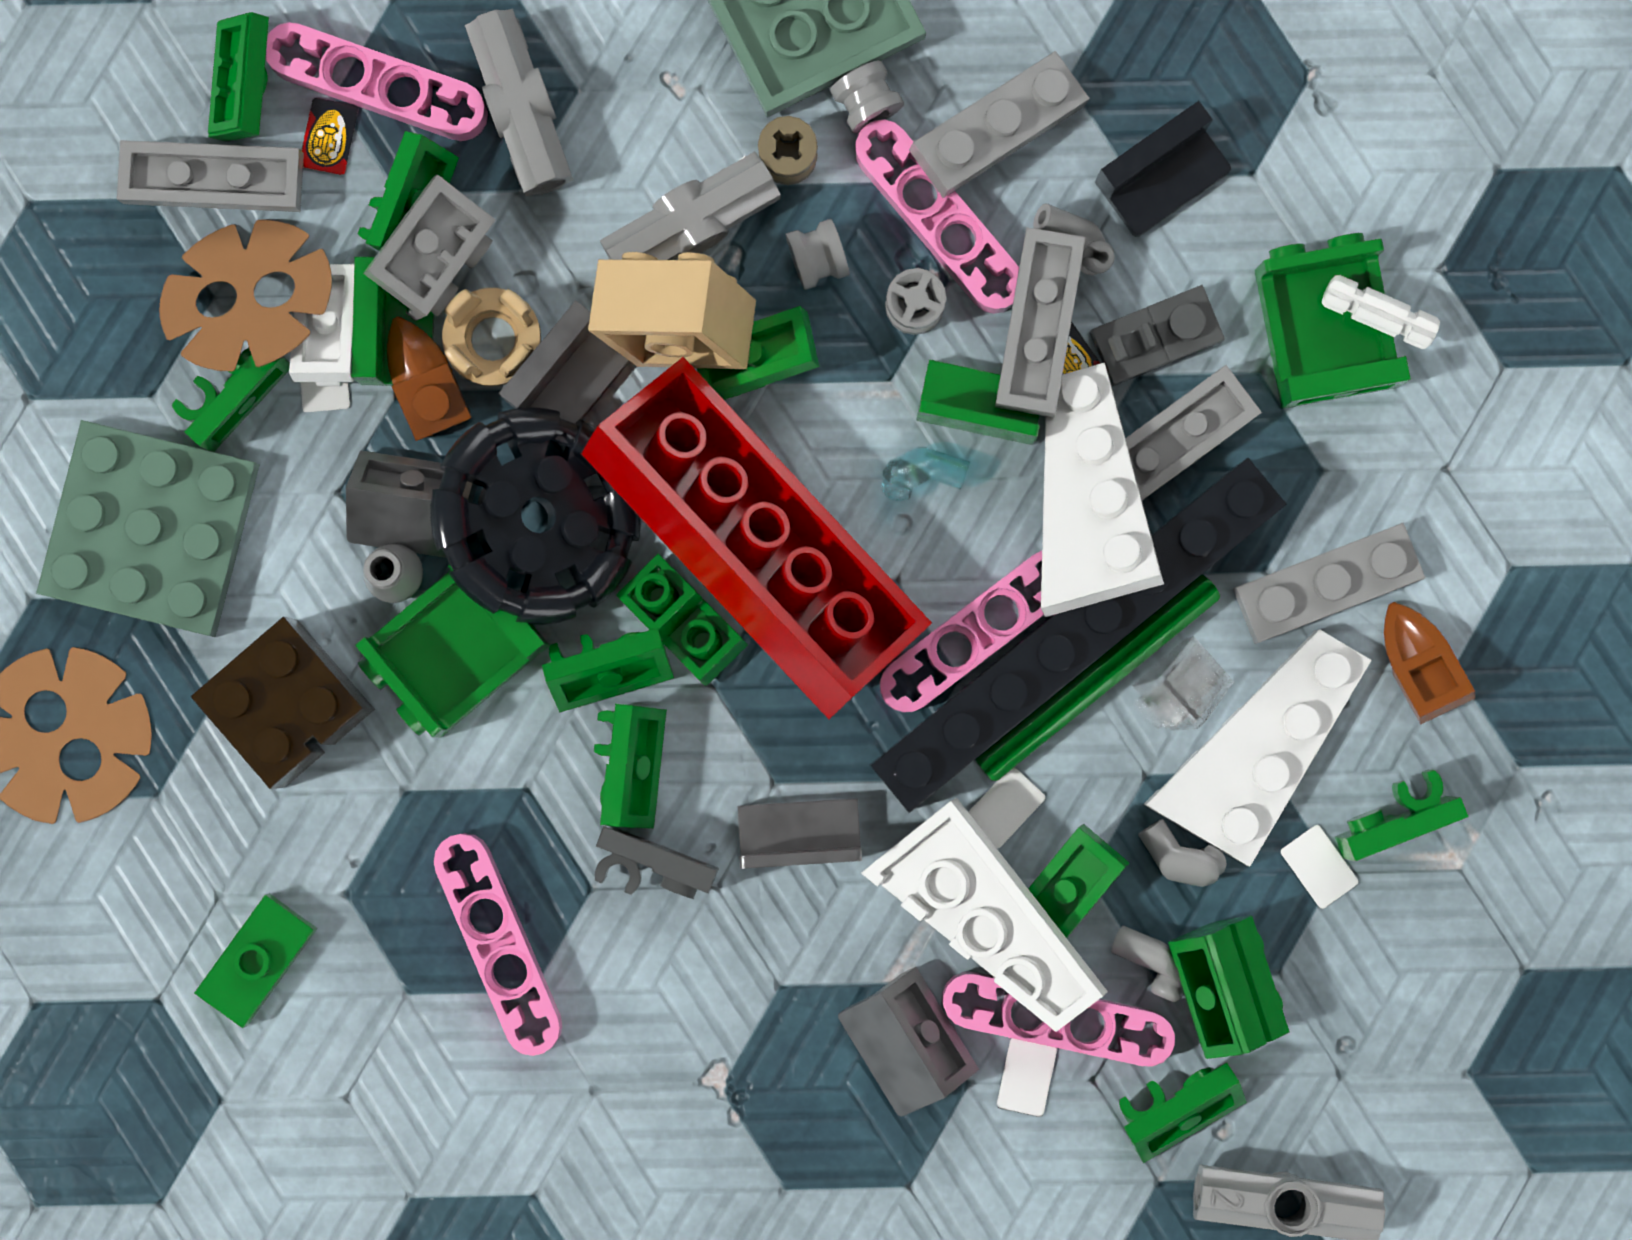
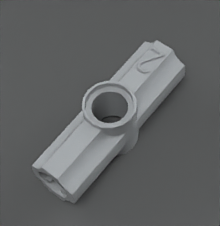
(518, 102)
(697, 213)
(1325, 1209)

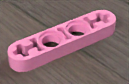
(373, 88)
(931, 222)
(973, 625)
(488, 947)
(1043, 1034)

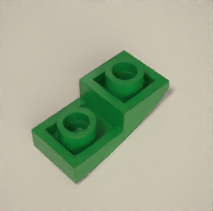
(683, 618)

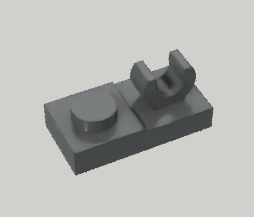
(1157, 335)
(679, 872)

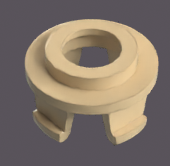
(470, 309)

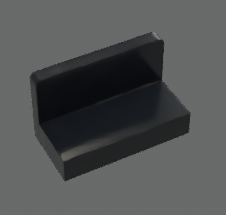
(1163, 171)

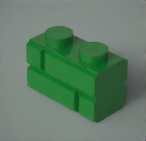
(1229, 987)

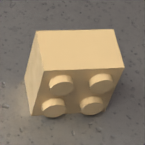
(672, 311)

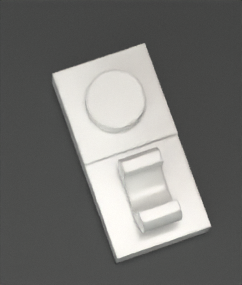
(327, 351)

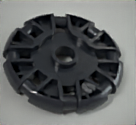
(499, 526)

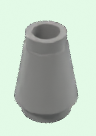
(405, 578)

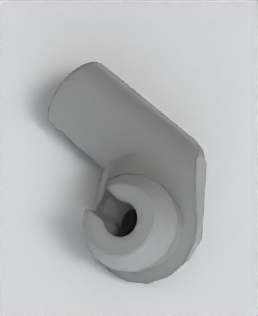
(1097, 253)
(1182, 863)
(1152, 955)

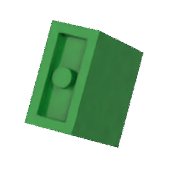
(1313, 348)
(446, 656)

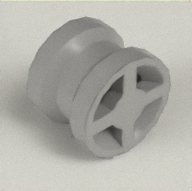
(866, 95)
(817, 254)
(920, 291)

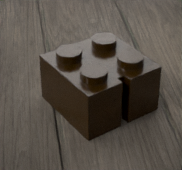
(279, 699)

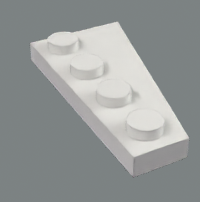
(1092, 506)
(1254, 762)
(976, 900)

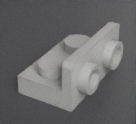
(430, 248)

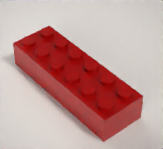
(754, 536)

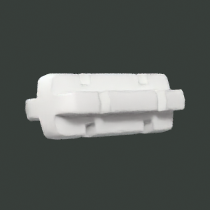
(1381, 312)

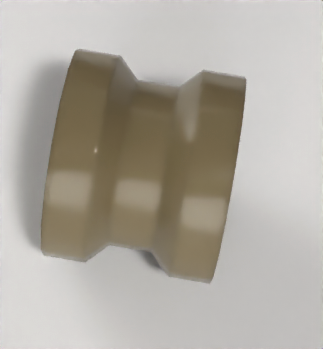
(788, 167)

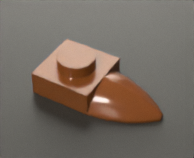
(423, 381)
(1424, 664)

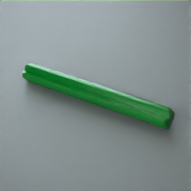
(1098, 678)

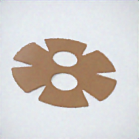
(267, 330)
(112, 727)

